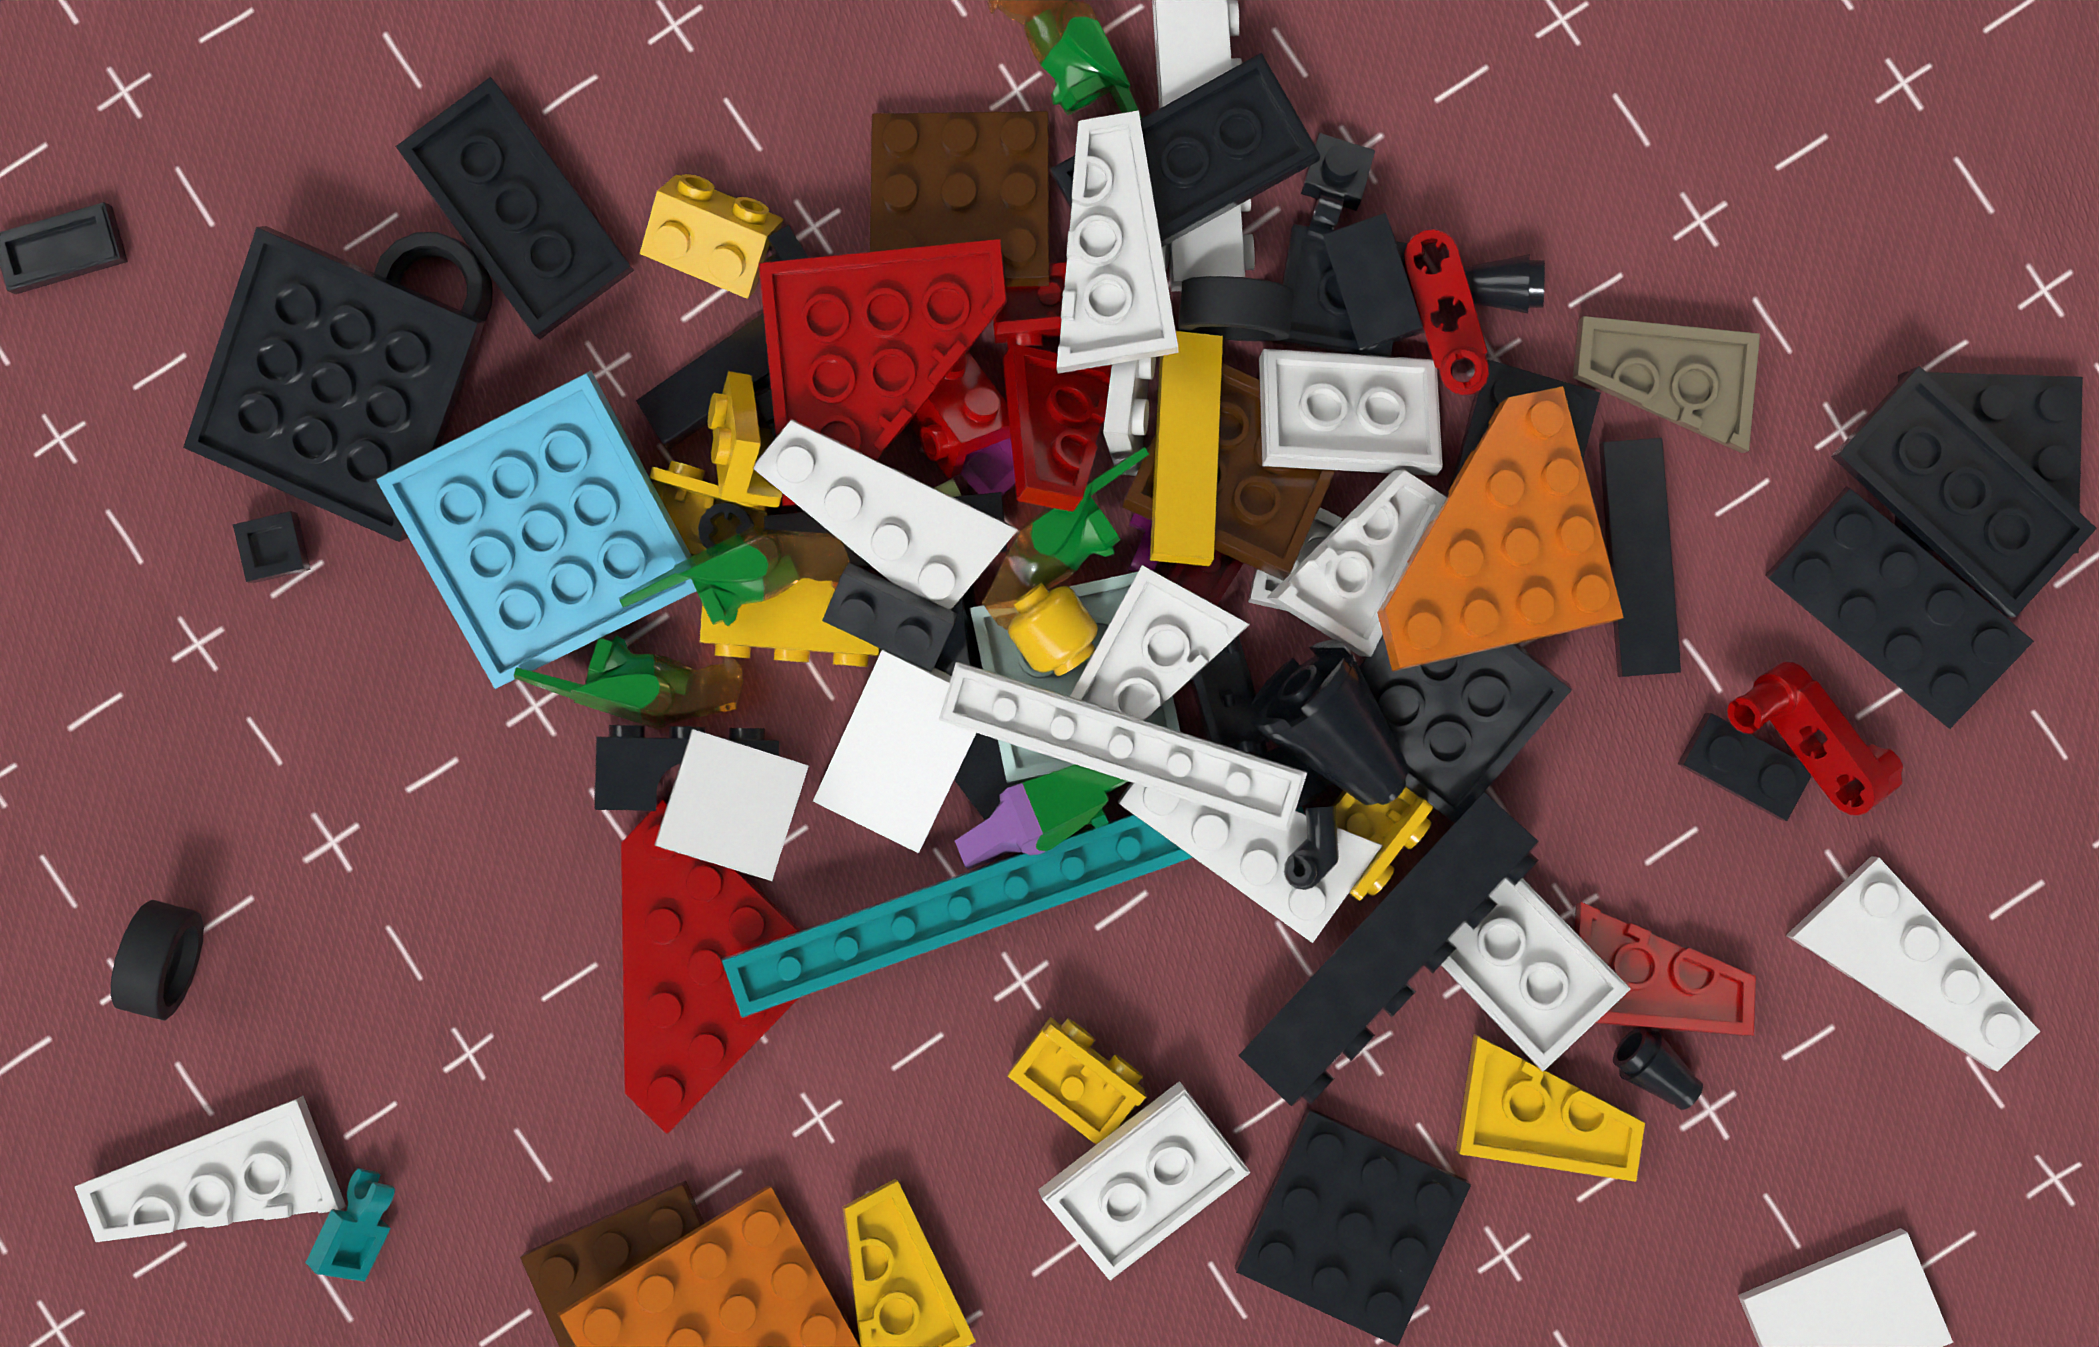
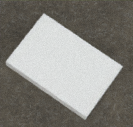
(1349, 412)
(896, 754)
(1533, 974)
(1144, 1181)
(1851, 1300)

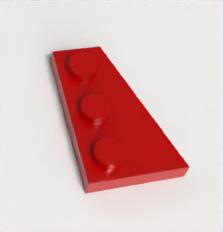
(1053, 425)
(1668, 982)

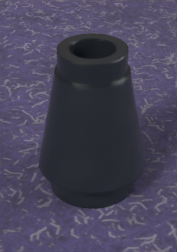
(1508, 283)
(1655, 1067)

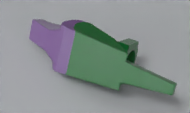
(1039, 815)

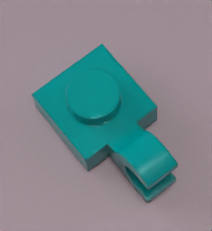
(354, 1236)

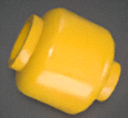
(1053, 629)

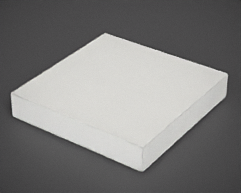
(731, 805)

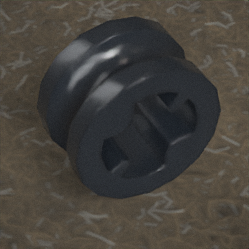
(708, 529)

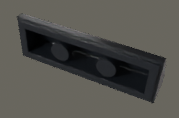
(683, 400)

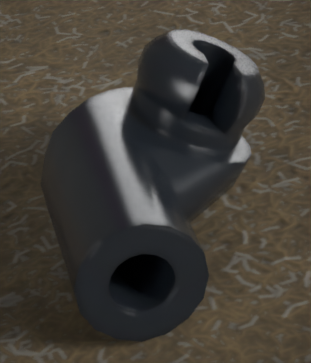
(1317, 853)

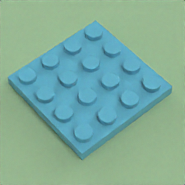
(539, 528)

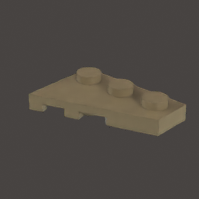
(1674, 371)

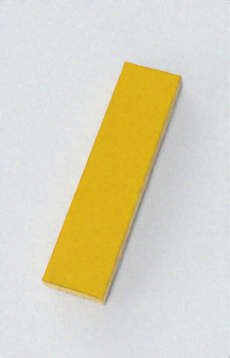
(1187, 451)

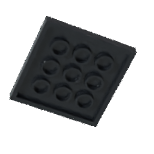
(329, 379)

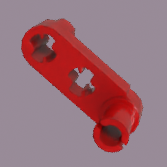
(1429, 289)
(1843, 766)

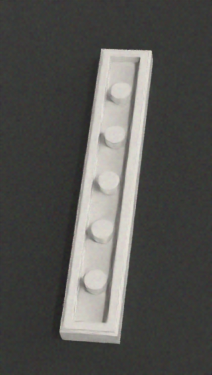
(1123, 746)

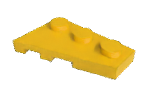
(1542, 1120)
(897, 1278)

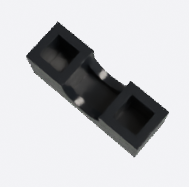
(632, 764)

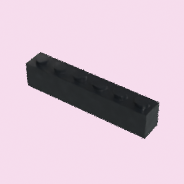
(1389, 950)

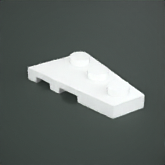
(1361, 562)
(1154, 646)

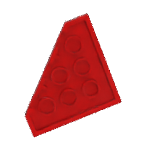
(873, 334)
(676, 993)

